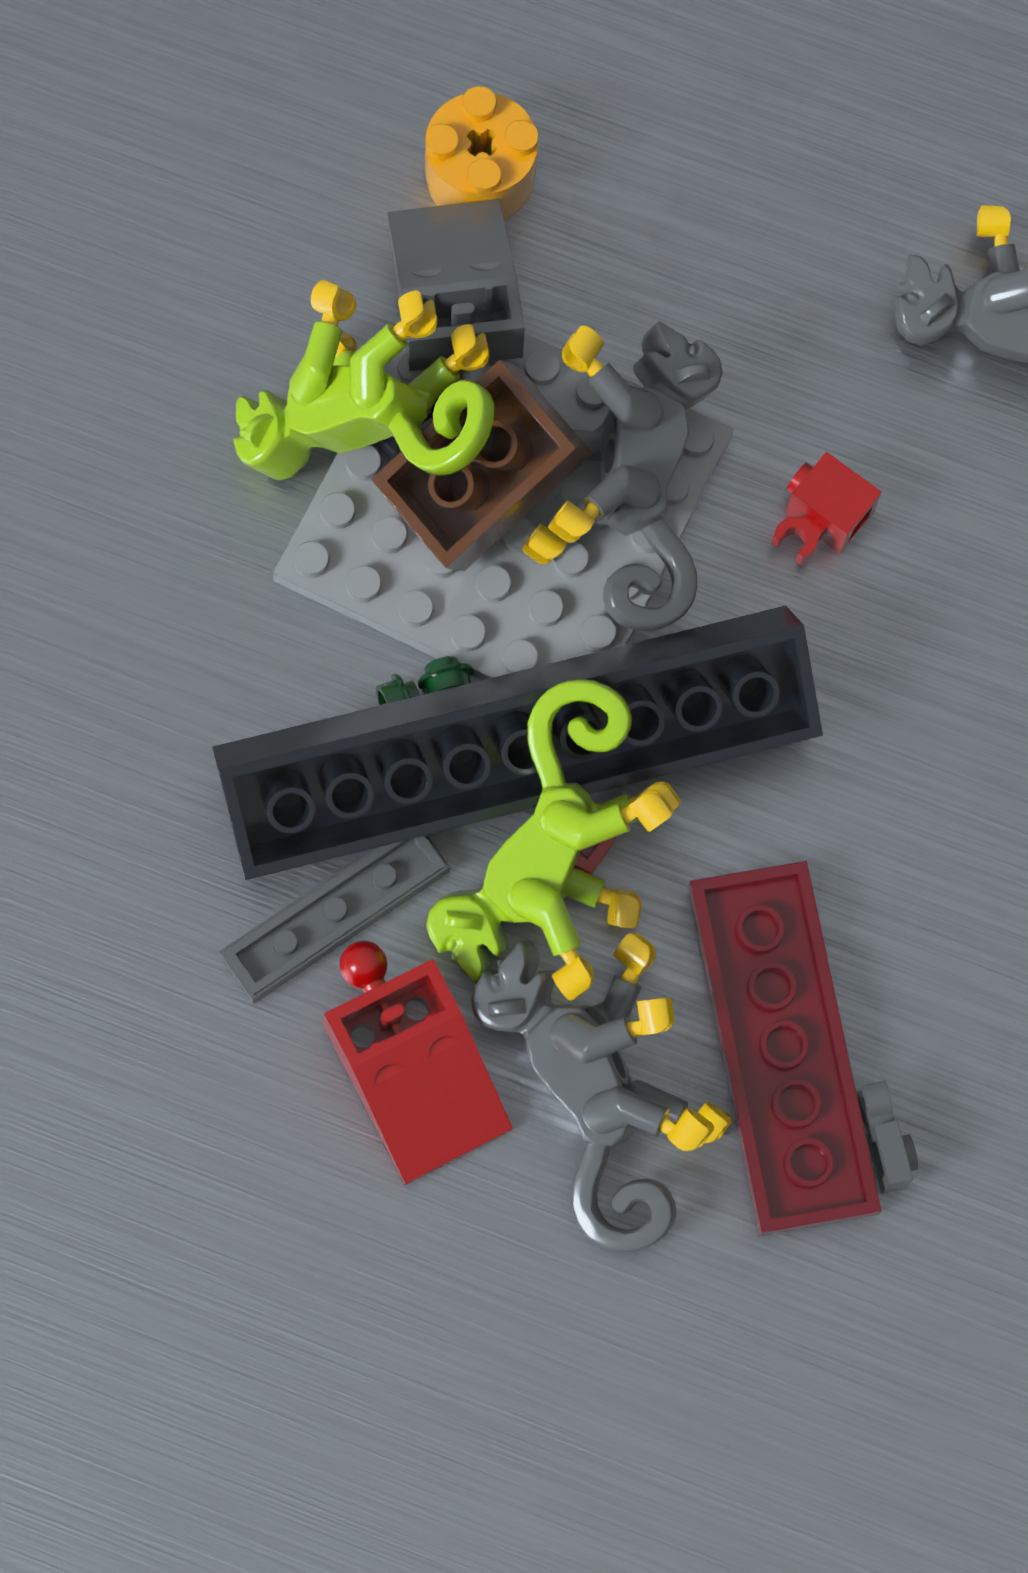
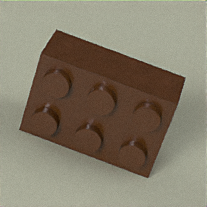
(516, 469)

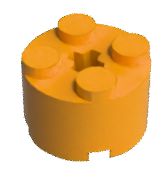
(481, 151)

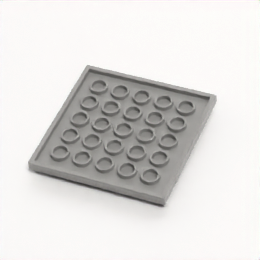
(505, 607)

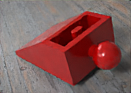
(418, 1076)

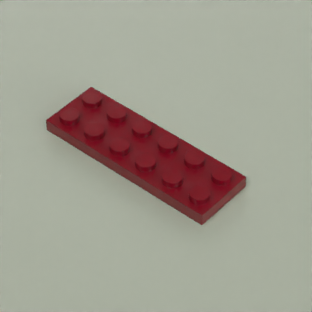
(784, 1048)

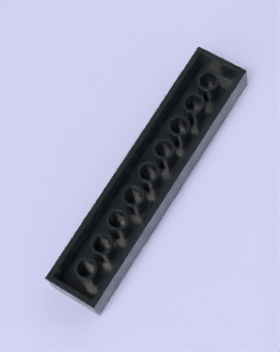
(467, 752)

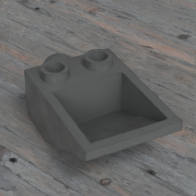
(467, 268)

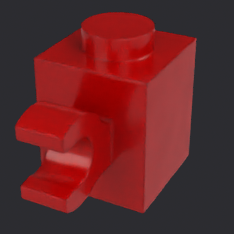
(827, 506)

